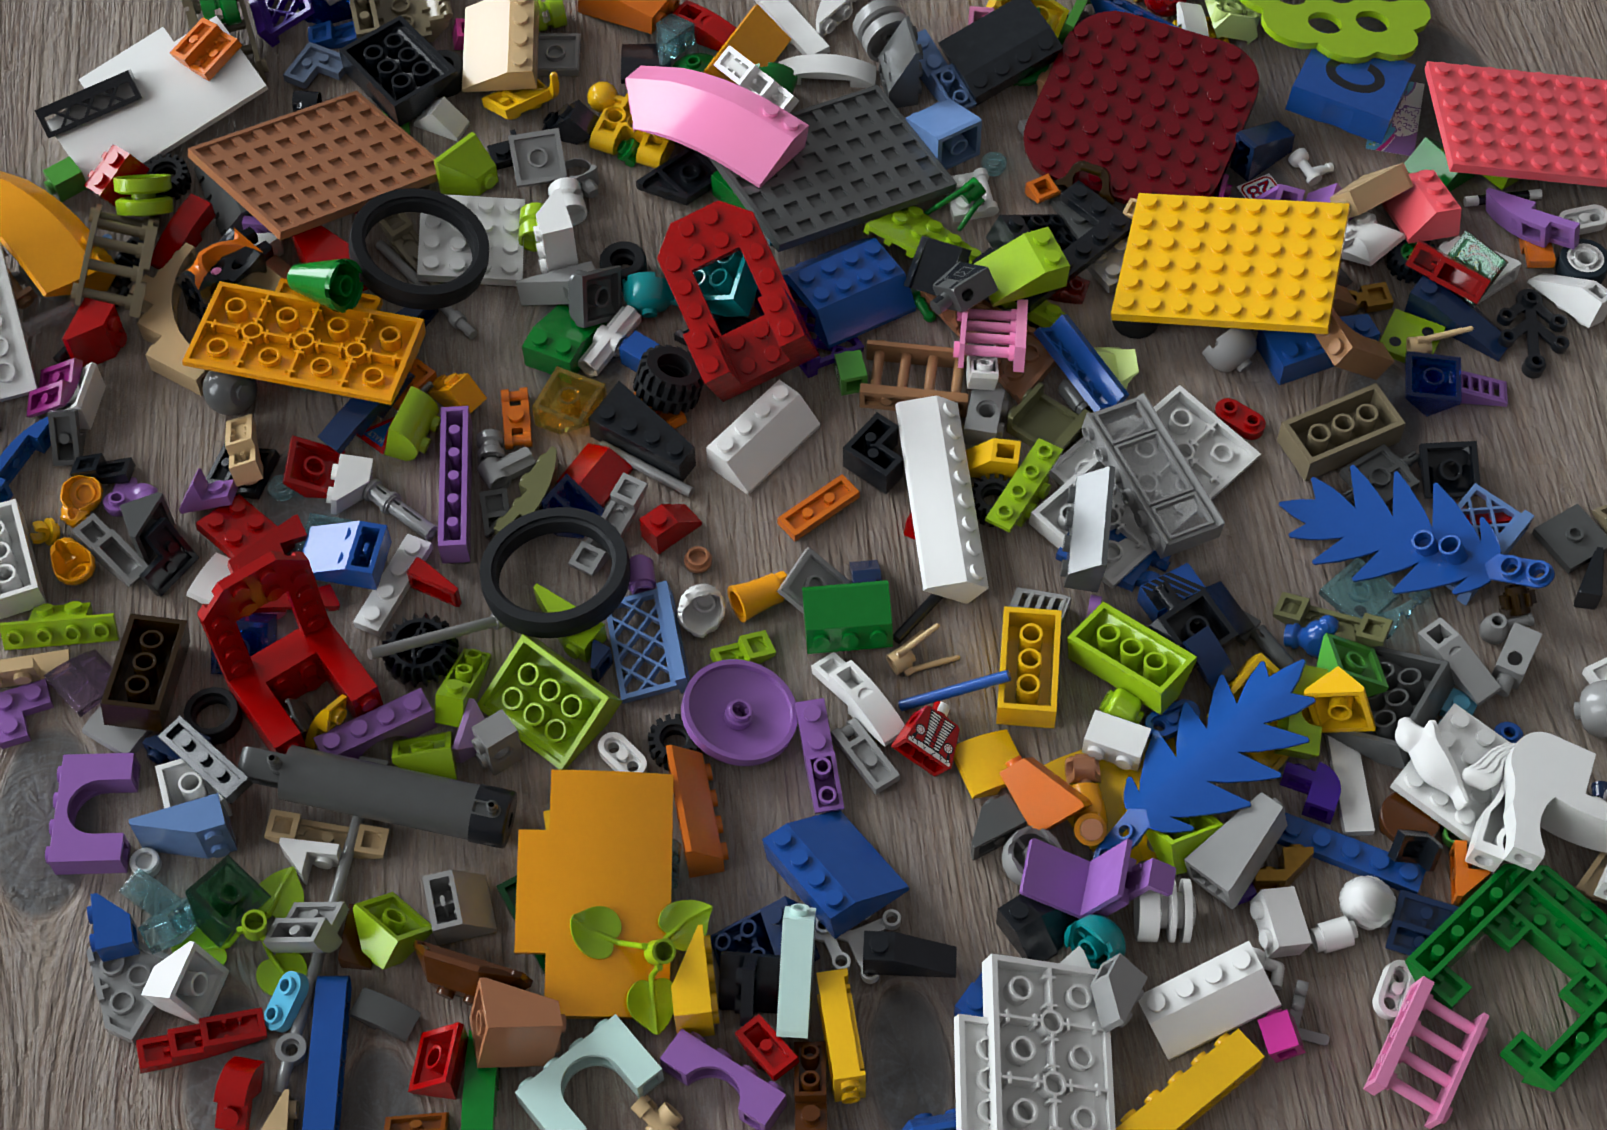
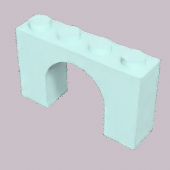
(607, 1046)

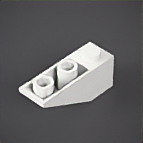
(1579, 297)

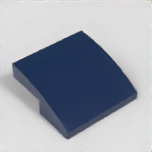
(1415, 921)

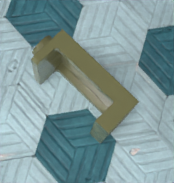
(1044, 419)

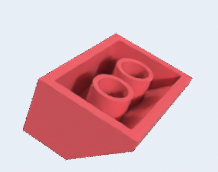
(1425, 209)

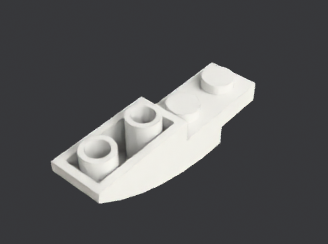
(831, 14)
(861, 696)

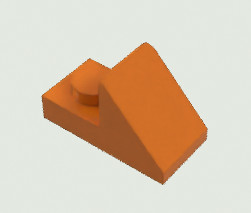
(1463, 879)

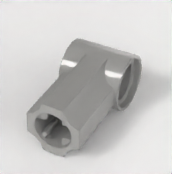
(500, 472)

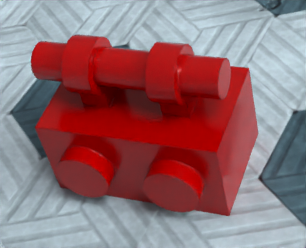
(113, 164)

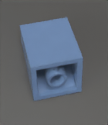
(948, 131)

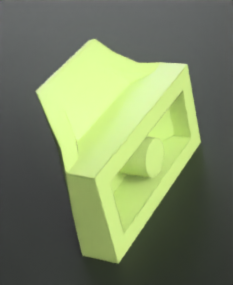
(1121, 362)

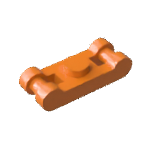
(516, 418)

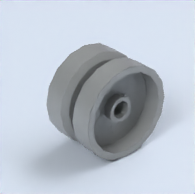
(877, 24)

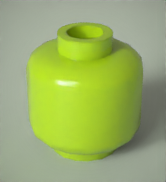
(1122, 705)

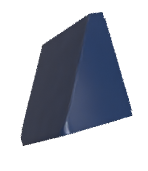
(600, 660)

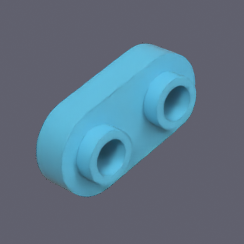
(286, 1001)

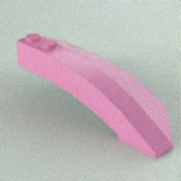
(715, 119)

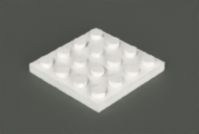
(447, 255)
(1467, 743)

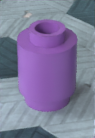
(641, 574)

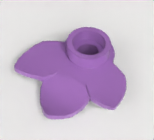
(125, 493)

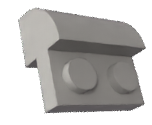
(308, 928)

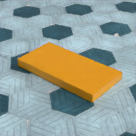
(756, 39)

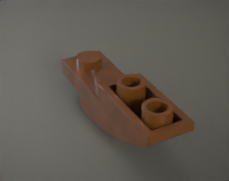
(810, 1086)

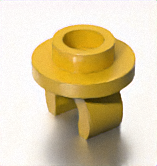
(47, 532)

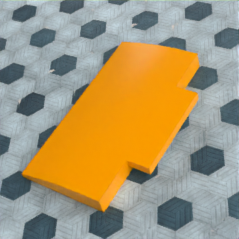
(306, 344)
(601, 849)

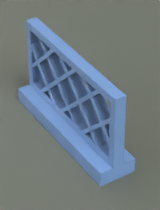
(1510, 533)
(672, 644)

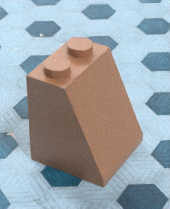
(514, 1026)

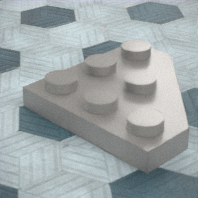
(120, 990)

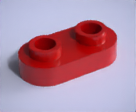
(1239, 418)

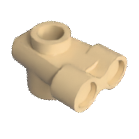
(657, 1118)

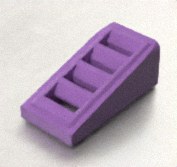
(1478, 397)

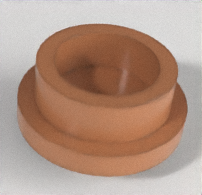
(697, 559)

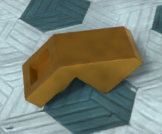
(1292, 863)

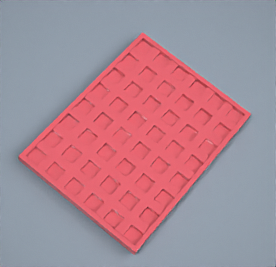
(1521, 123)

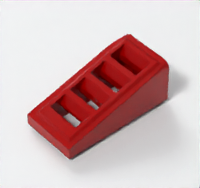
(431, 582)

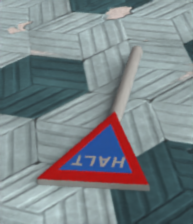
(377, 435)

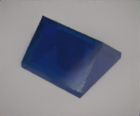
(1432, 381)

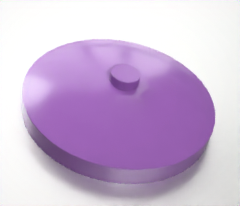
(739, 712)

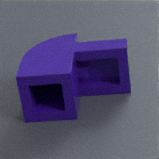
(1320, 785)

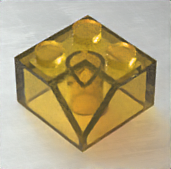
(567, 401)

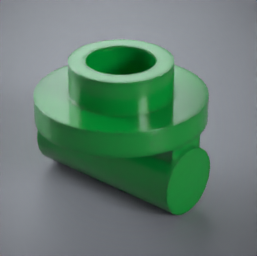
(627, 151)

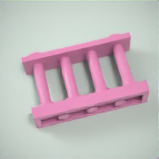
(1016, 340)
(1396, 1051)

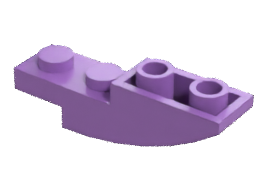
(1527, 223)
(819, 756)

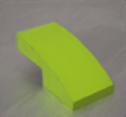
(750, 647)

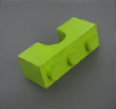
(1297, 723)

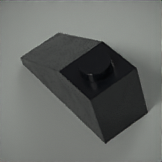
(907, 956)

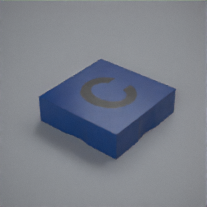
(1351, 96)

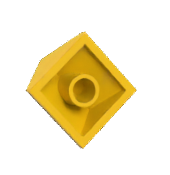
(1340, 704)

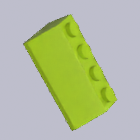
(1131, 657)

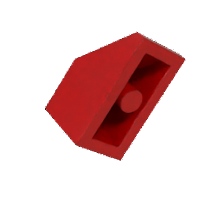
(667, 525)

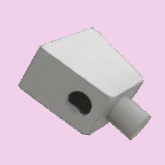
(1515, 658)

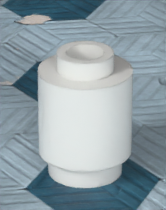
(1333, 935)

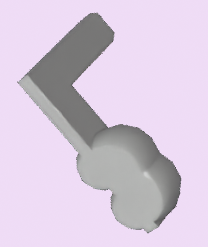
(1296, 1010)

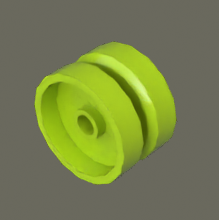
(143, 195)

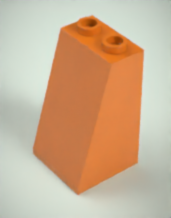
(634, 14)

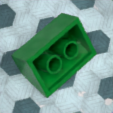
(847, 617)

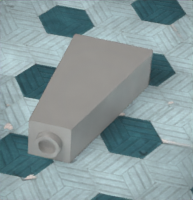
(1237, 850)

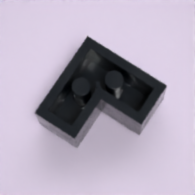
(872, 455)

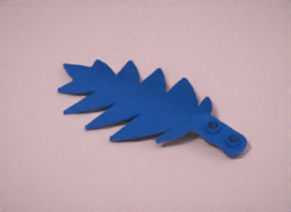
(1441, 551)
(1211, 754)

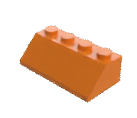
(695, 812)

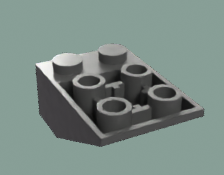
(901, 66)

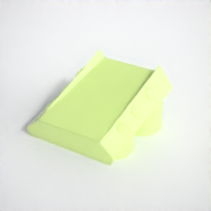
(1233, 20)

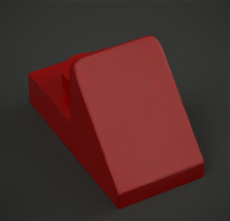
(765, 1048)

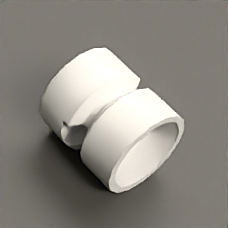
(573, 198)

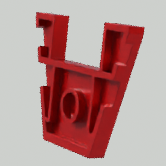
(284, 535)

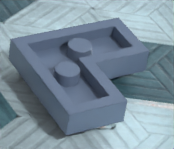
(310, 62)

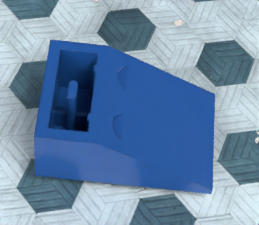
(348, 553)

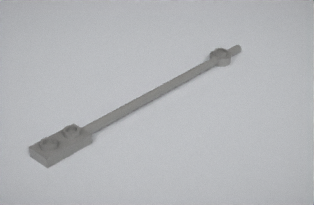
(294, 1038)

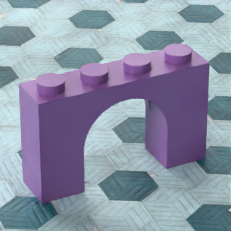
(80, 780)

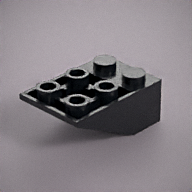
(1012, 226)

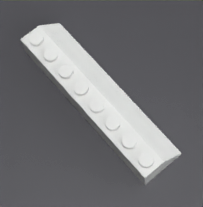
(941, 498)

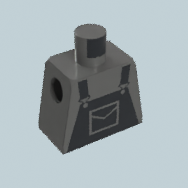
(962, 288)

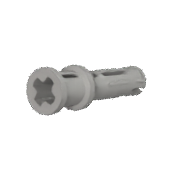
(391, 503)

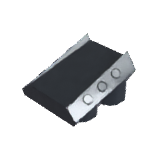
(932, 261)

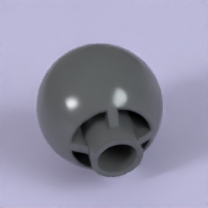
(229, 393)

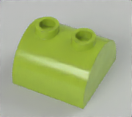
(411, 426)

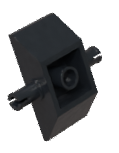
(1208, 607)

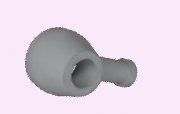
(1497, 634)

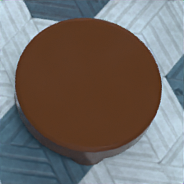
(1401, 814)

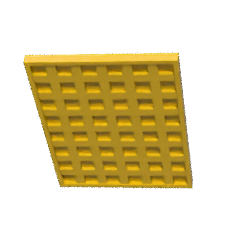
(1232, 263)

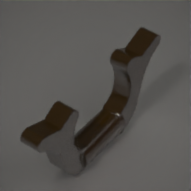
(1093, 169)

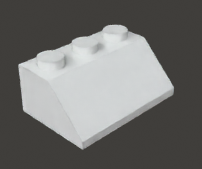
(555, 235)

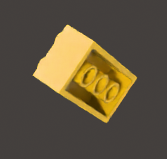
(1032, 656)

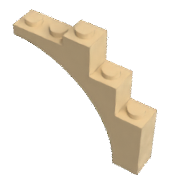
(160, 322)

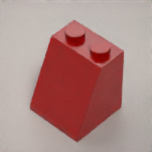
(320, 245)

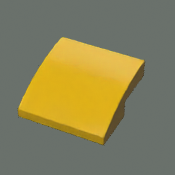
(982, 760)

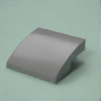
(113, 737)

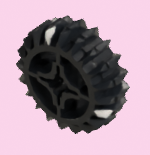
(430, 661)

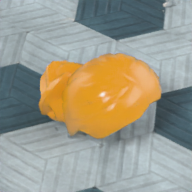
(79, 498)
(71, 561)

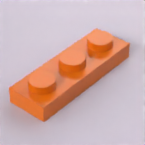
(818, 507)

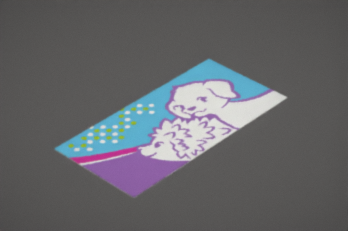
(1404, 126)

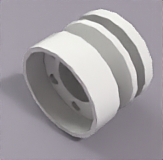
(1157, 912)

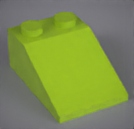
(1027, 267)

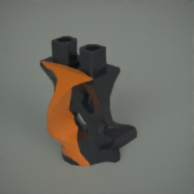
(232, 251)

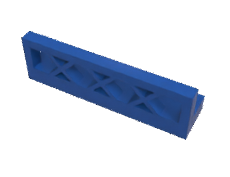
(1081, 364)

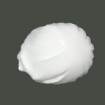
(701, 609)
(1367, 902)

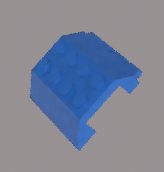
(851, 290)

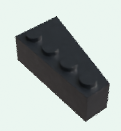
(640, 431)

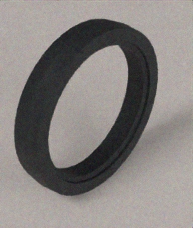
(429, 203)
(564, 622)

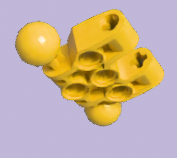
(616, 125)

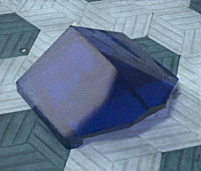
(570, 494)

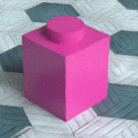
(1281, 1035)

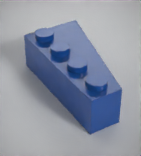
(1301, 354)

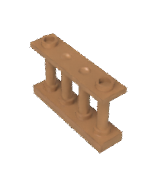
(885, 397)

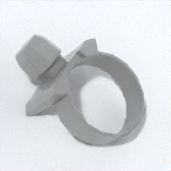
(589, 180)

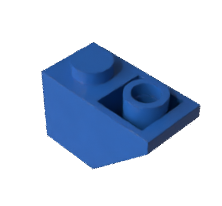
(114, 930)

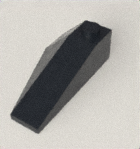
(1033, 927)

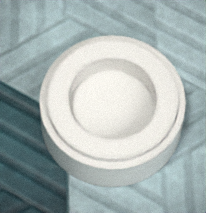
(147, 860)

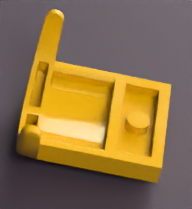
(514, 102)

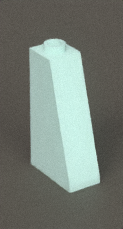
(796, 971)

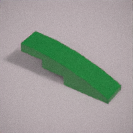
(479, 1093)

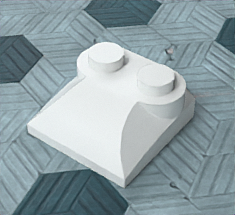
(1368, 240)

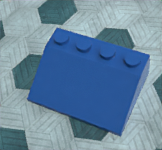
(833, 869)

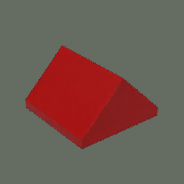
(440, 1062)

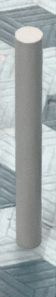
(652, 472)

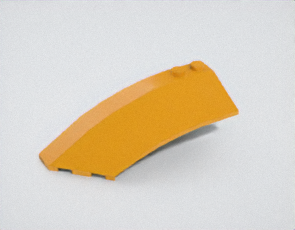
(46, 238)

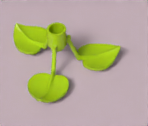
(285, 890)
(649, 1000)

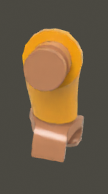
(1084, 774)

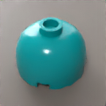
(647, 293)
(1097, 937)

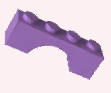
(404, 716)
(691, 1059)

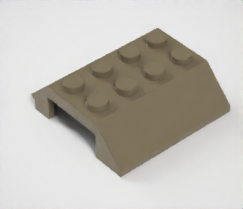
(425, 16)

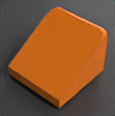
(1041, 189)

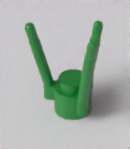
(970, 192)

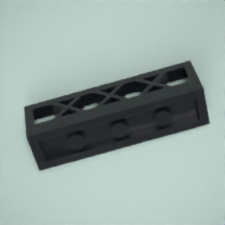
(83, 95)

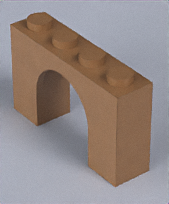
(1348, 348)

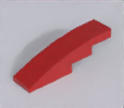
(201, 1041)

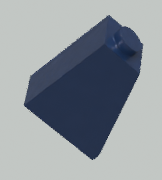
(1260, 148)

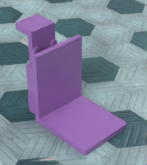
(1091, 886)

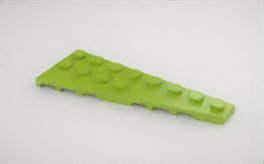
(910, 224)

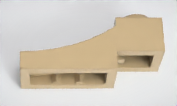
(243, 450)

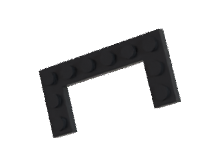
(1108, 230)

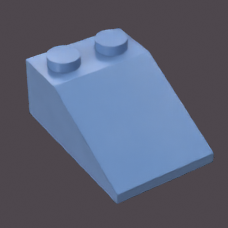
(188, 829)

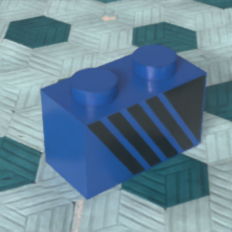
(1182, 580)

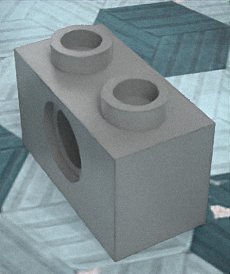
(985, 415)
(497, 743)

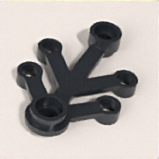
(1530, 303)

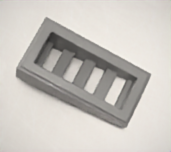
(1052, 600)

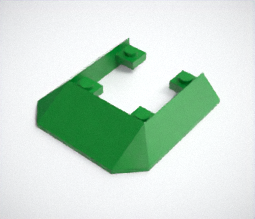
(1558, 925)

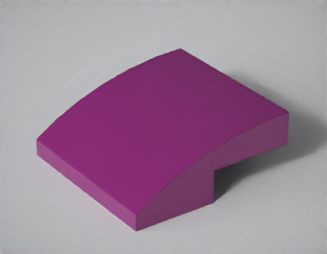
(55, 387)

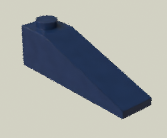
(1453, 311)

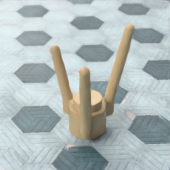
(1423, 344)
(903, 657)

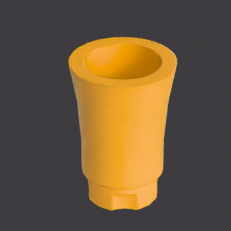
(755, 595)

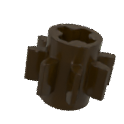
(1517, 599)

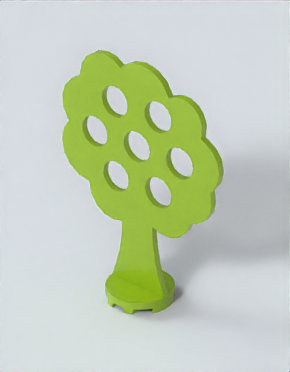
(1352, 43)

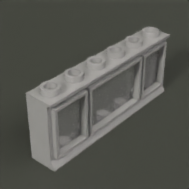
(1153, 476)

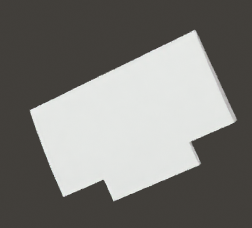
(172, 105)
(1206, 443)
(1034, 1052)

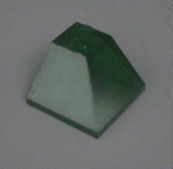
(223, 898)

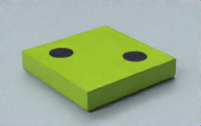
(1407, 325)

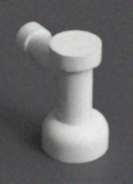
(1300, 158)

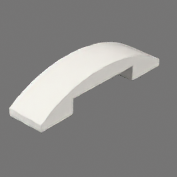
(833, 67)

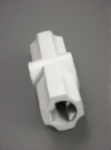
(608, 340)

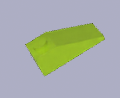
(576, 645)

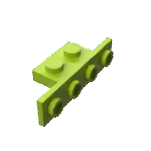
(1025, 487)
(59, 626)

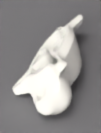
(1431, 758)

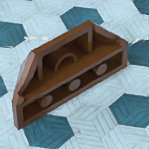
(459, 974)

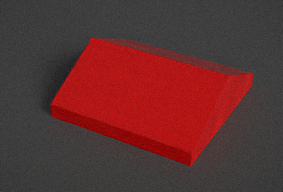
(309, 467)
(597, 471)

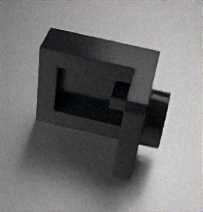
(1416, 847)

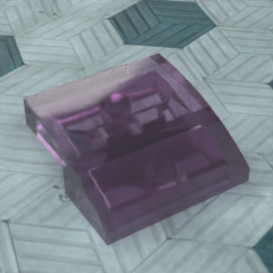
(81, 681)

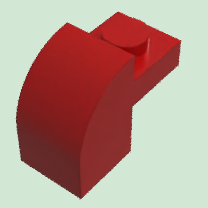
(235, 1091)

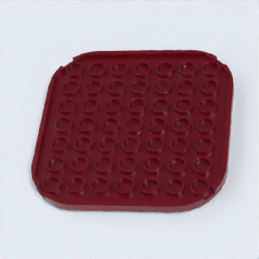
(1142, 104)

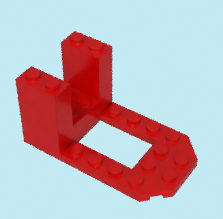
(756, 349)
(292, 663)

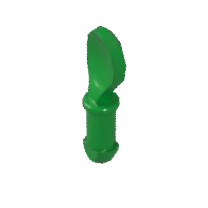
(921, 304)

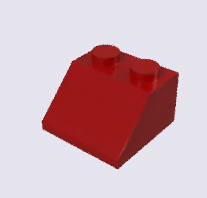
(95, 333)

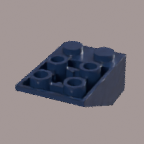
(755, 933)

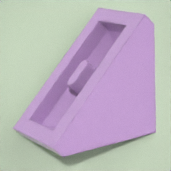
(463, 747)

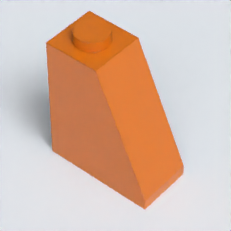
(1041, 794)

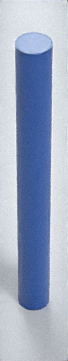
(955, 690)

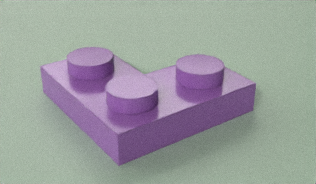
(16, 705)

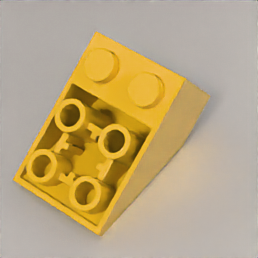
(695, 988)

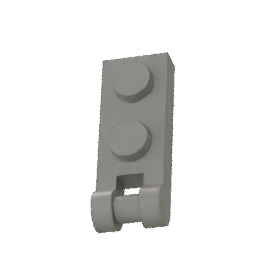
(865, 756)

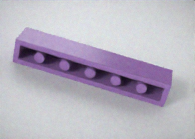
(455, 485)

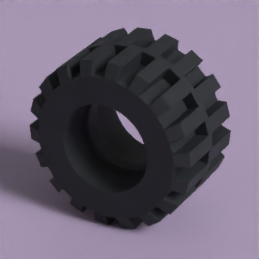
(668, 379)

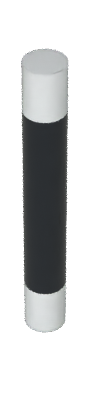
(1481, 199)

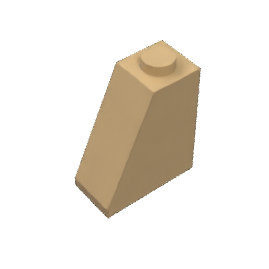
(1374, 189)

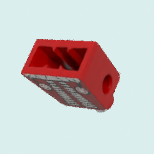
(929, 739)

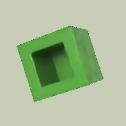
(64, 179)
(850, 371)

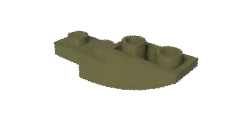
(533, 488)

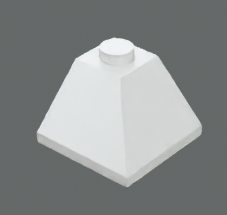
(186, 983)

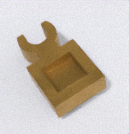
(1373, 297)

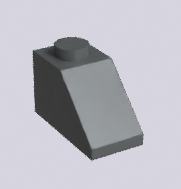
(995, 825)

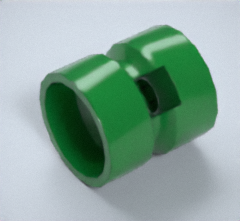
(229, 8)

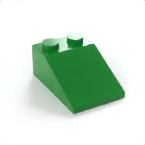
(557, 342)

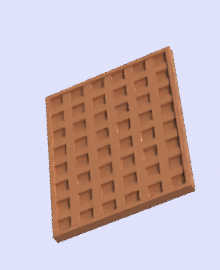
(315, 163)

